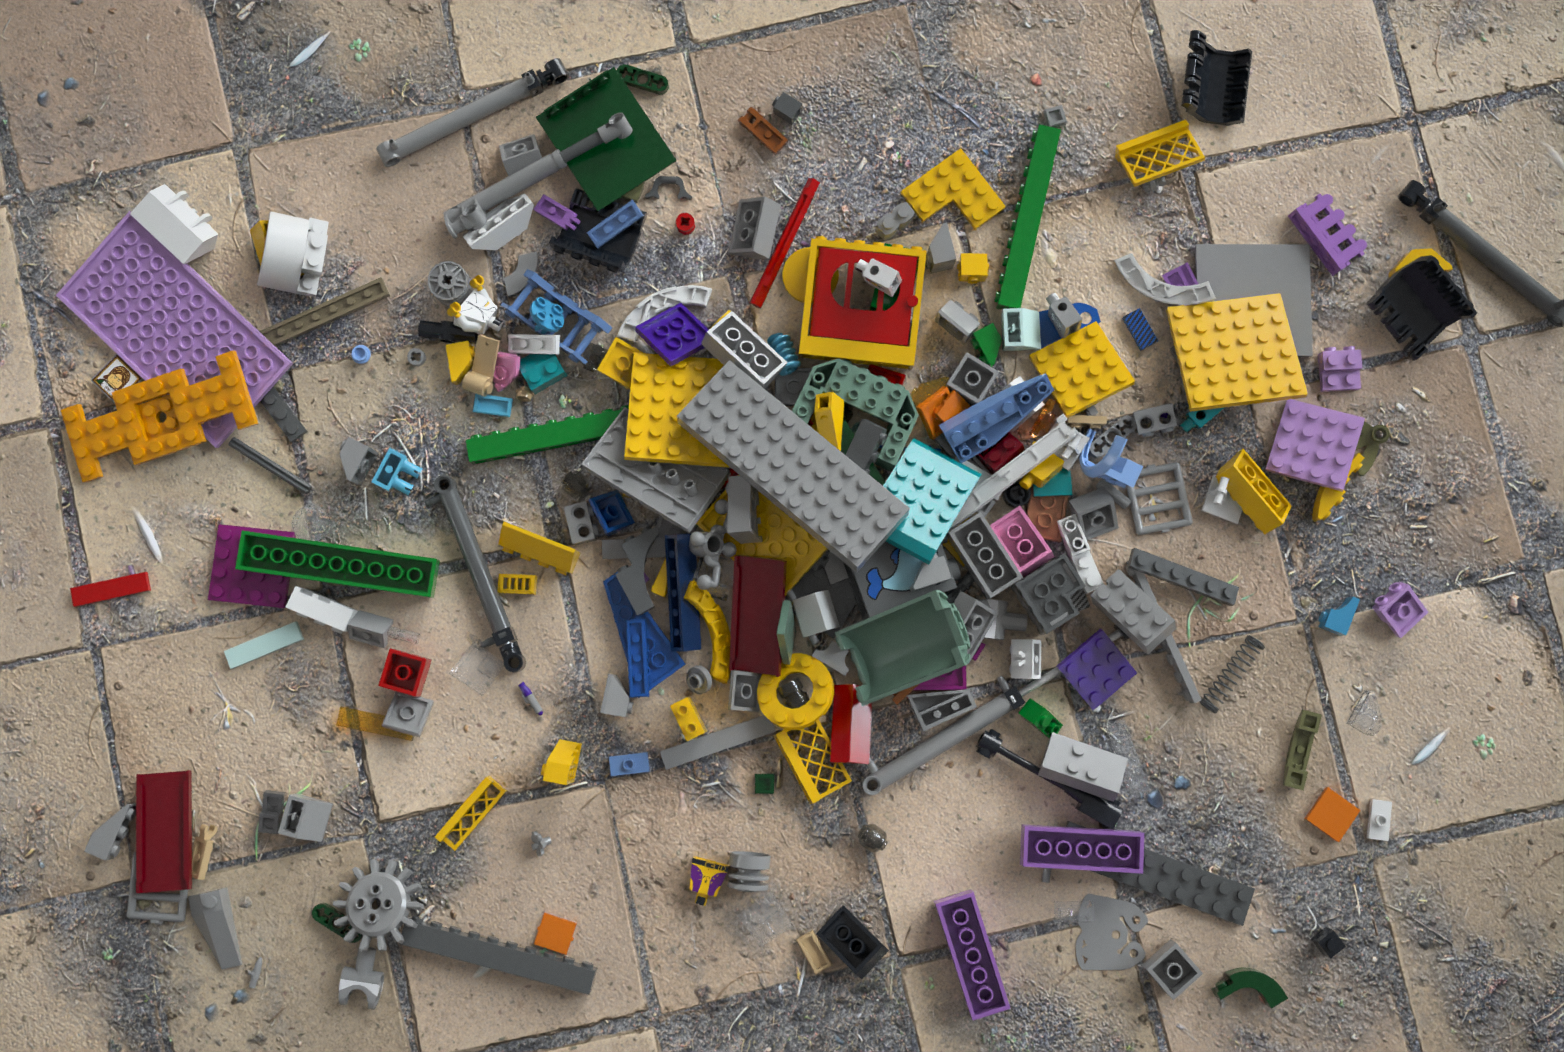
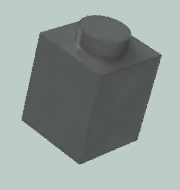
(787, 108)

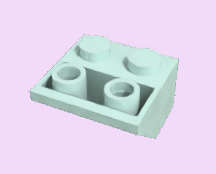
(1020, 329)

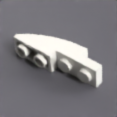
(1079, 553)

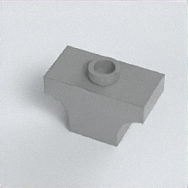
(833, 658)

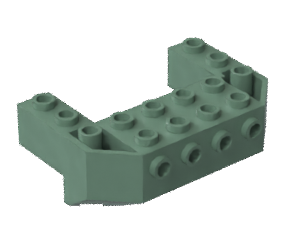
(867, 393)

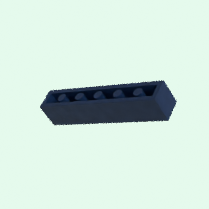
(683, 616)

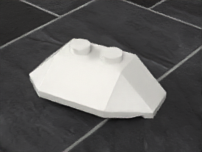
(502, 224)

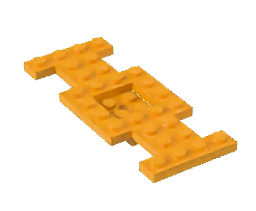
(139, 425)

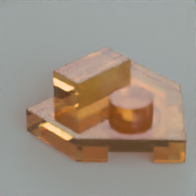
(1044, 419)

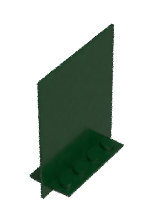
(620, 164)

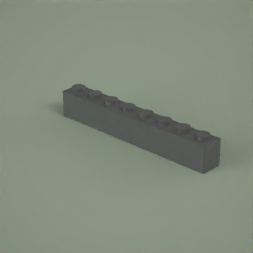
(863, 453)

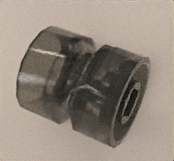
(793, 694)

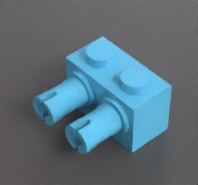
(389, 468)

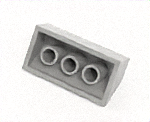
(737, 342)

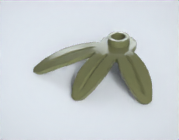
(1369, 438)

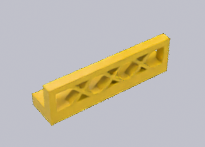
(465, 808)

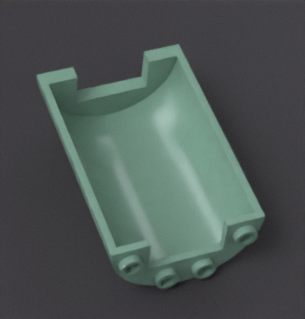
(906, 645)

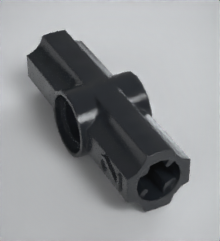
(445, 332)

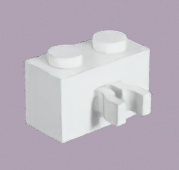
(1025, 659)

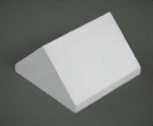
(815, 613)

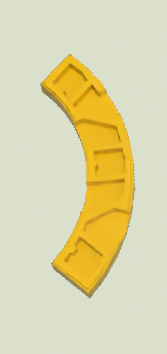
(717, 628)

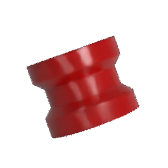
(685, 227)

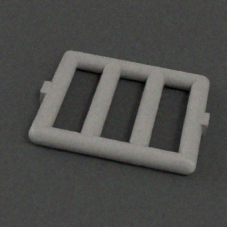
(1182, 503)
(153, 916)

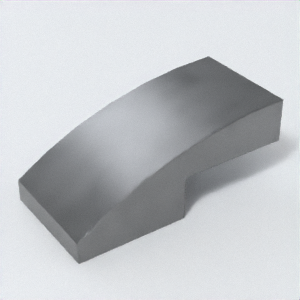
(272, 812)

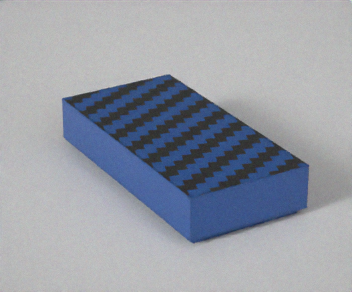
(1140, 329)

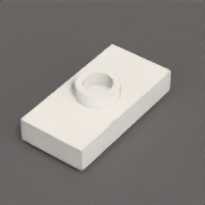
(1379, 819)

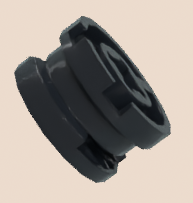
(1016, 495)

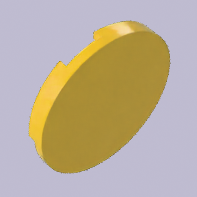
(796, 271)

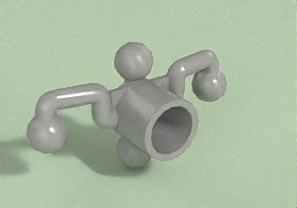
(716, 545)

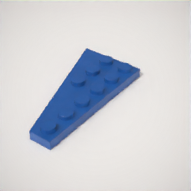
(661, 660)

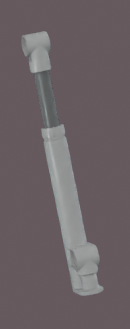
(472, 213)

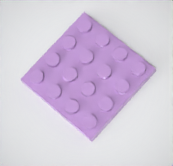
(1315, 444)

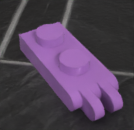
(556, 213)

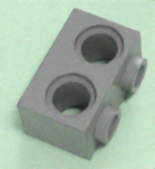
(1154, 414)
(575, 525)

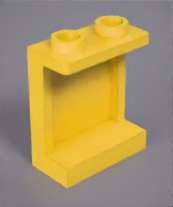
(688, 718)

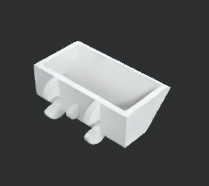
(176, 224)

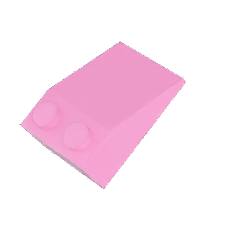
(1022, 541)

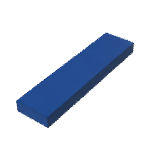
(637, 658)

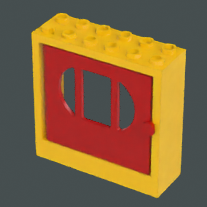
(876, 326)

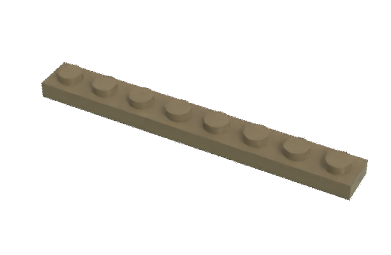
(326, 312)

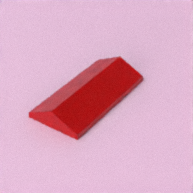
(850, 727)

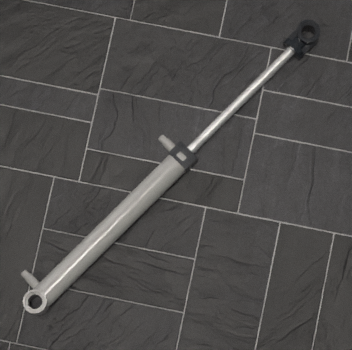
(960, 730)

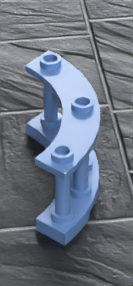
(568, 307)

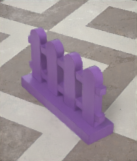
(1320, 240)

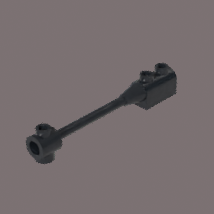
(1098, 808)

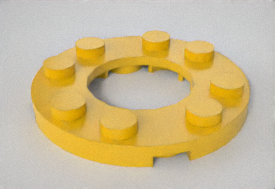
(810, 712)

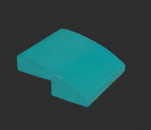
(1058, 486)

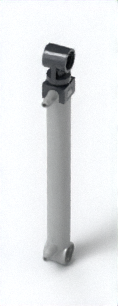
(394, 150)

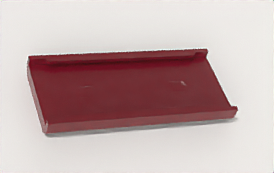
(756, 613)
(164, 831)

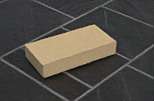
(814, 952)

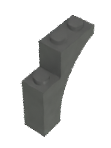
(632, 577)

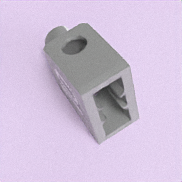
(1063, 315)

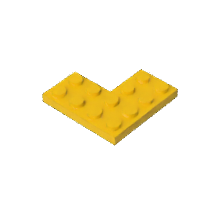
(955, 181)

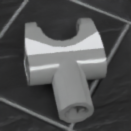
(1004, 620)
(362, 978)

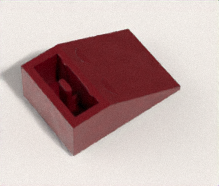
(1001, 453)

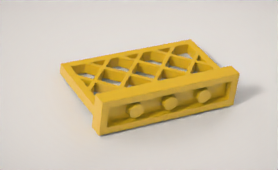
(1153, 142)
(800, 771)

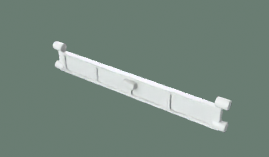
(1016, 469)

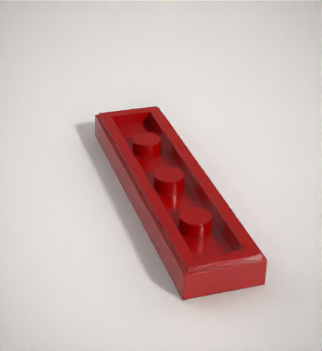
(110, 589)

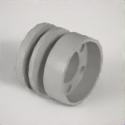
(458, 289)
(749, 871)

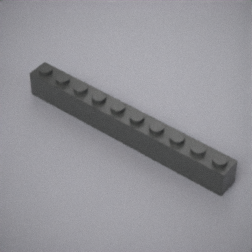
(500, 956)

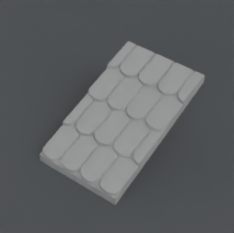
(669, 489)

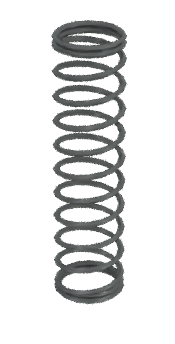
(1255, 642)

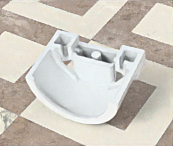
(290, 249)

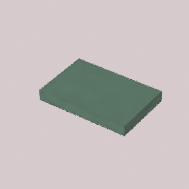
(786, 632)

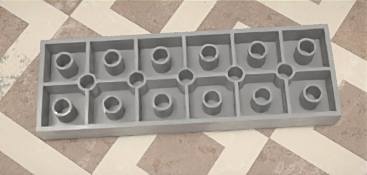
(793, 466)

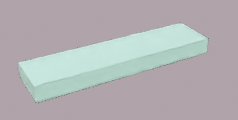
(263, 645)

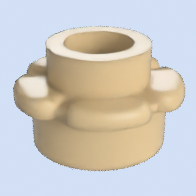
(524, 394)

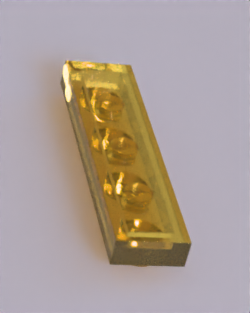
(367, 722)

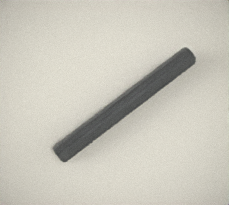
(270, 465)

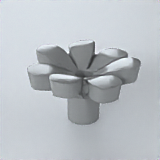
(539, 843)

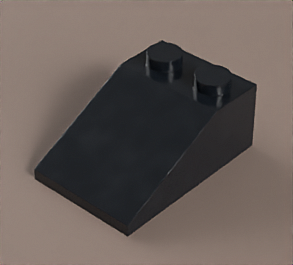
(852, 942)

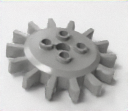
(387, 919)

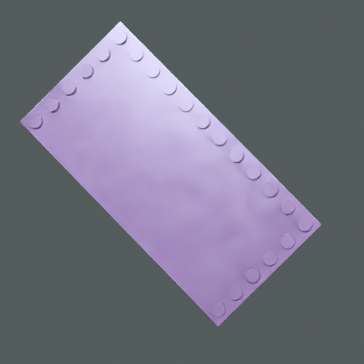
(167, 317)

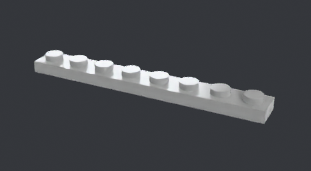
(1173, 654)

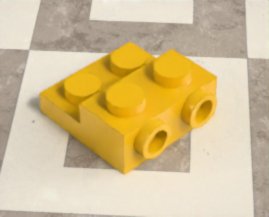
(619, 362)

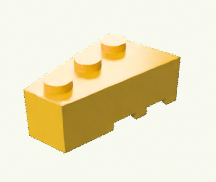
(562, 763)

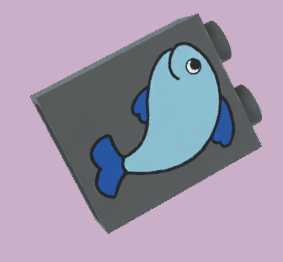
(888, 577)

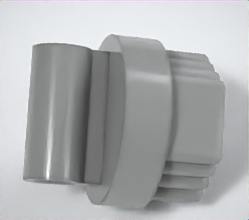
(1153, 185)

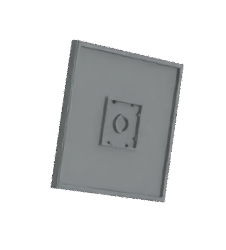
(1262, 270)

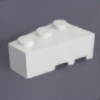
(321, 609)

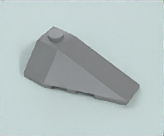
(216, 923)

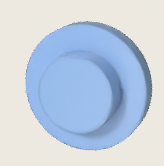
(361, 354)

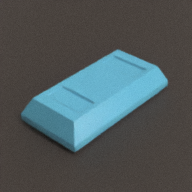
(492, 405)

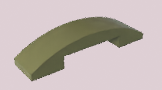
(1300, 748)

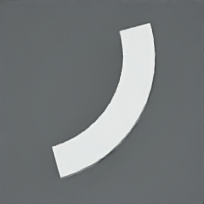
(1162, 291)
(660, 302)

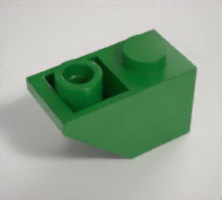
(988, 343)
(1040, 718)

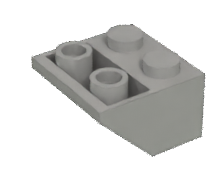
(305, 818)

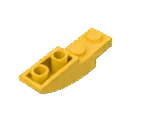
(1328, 497)

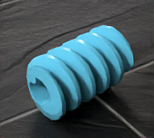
(783, 346)

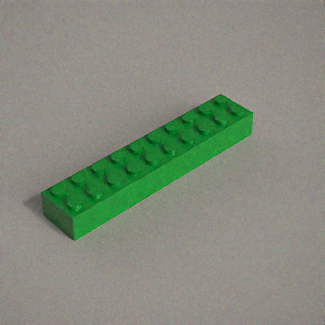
(337, 564)

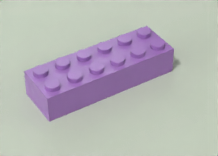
(1082, 848)
(972, 954)

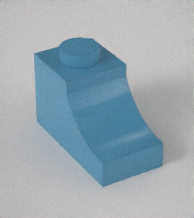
(1340, 619)

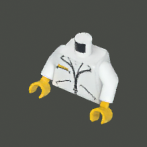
(477, 310)

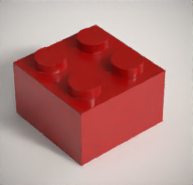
(405, 672)

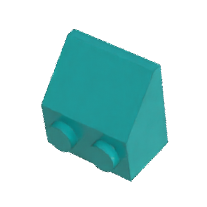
(541, 371)

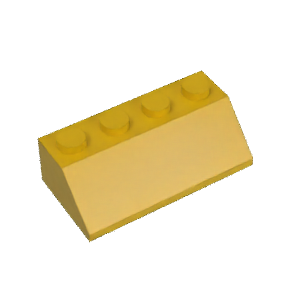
(1254, 492)
(538, 548)

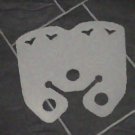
(1101, 946)

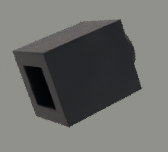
(1328, 942)

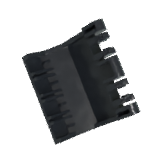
(1216, 82)
(615, 253)
(1420, 304)

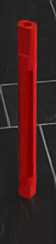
(784, 243)

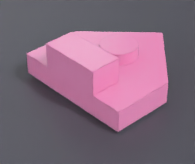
(506, 370)

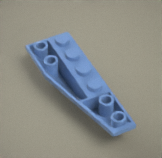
(993, 417)

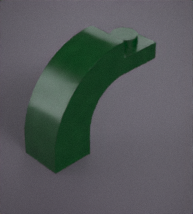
(1244, 977)

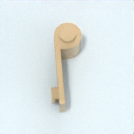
(481, 377)

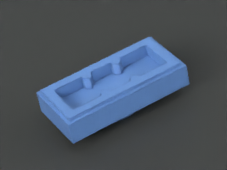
(629, 764)

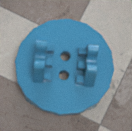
(546, 315)

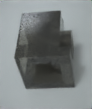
(598, 351)

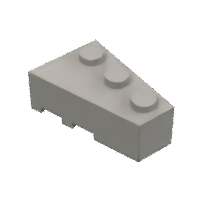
(939, 707)

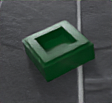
(764, 783)

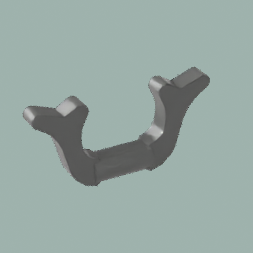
(668, 180)

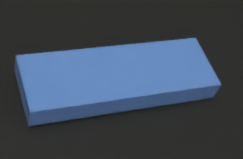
(615, 224)

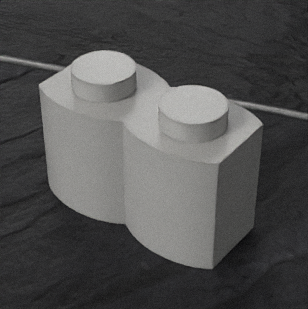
(897, 220)

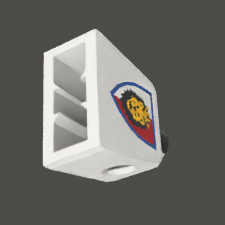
(886, 279)

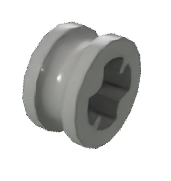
(417, 351)

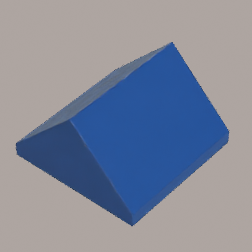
(611, 512)

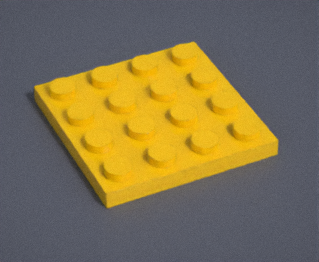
(1082, 369)

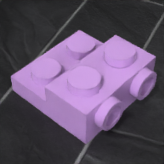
(1340, 369)
(1400, 608)

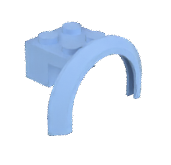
(1112, 467)

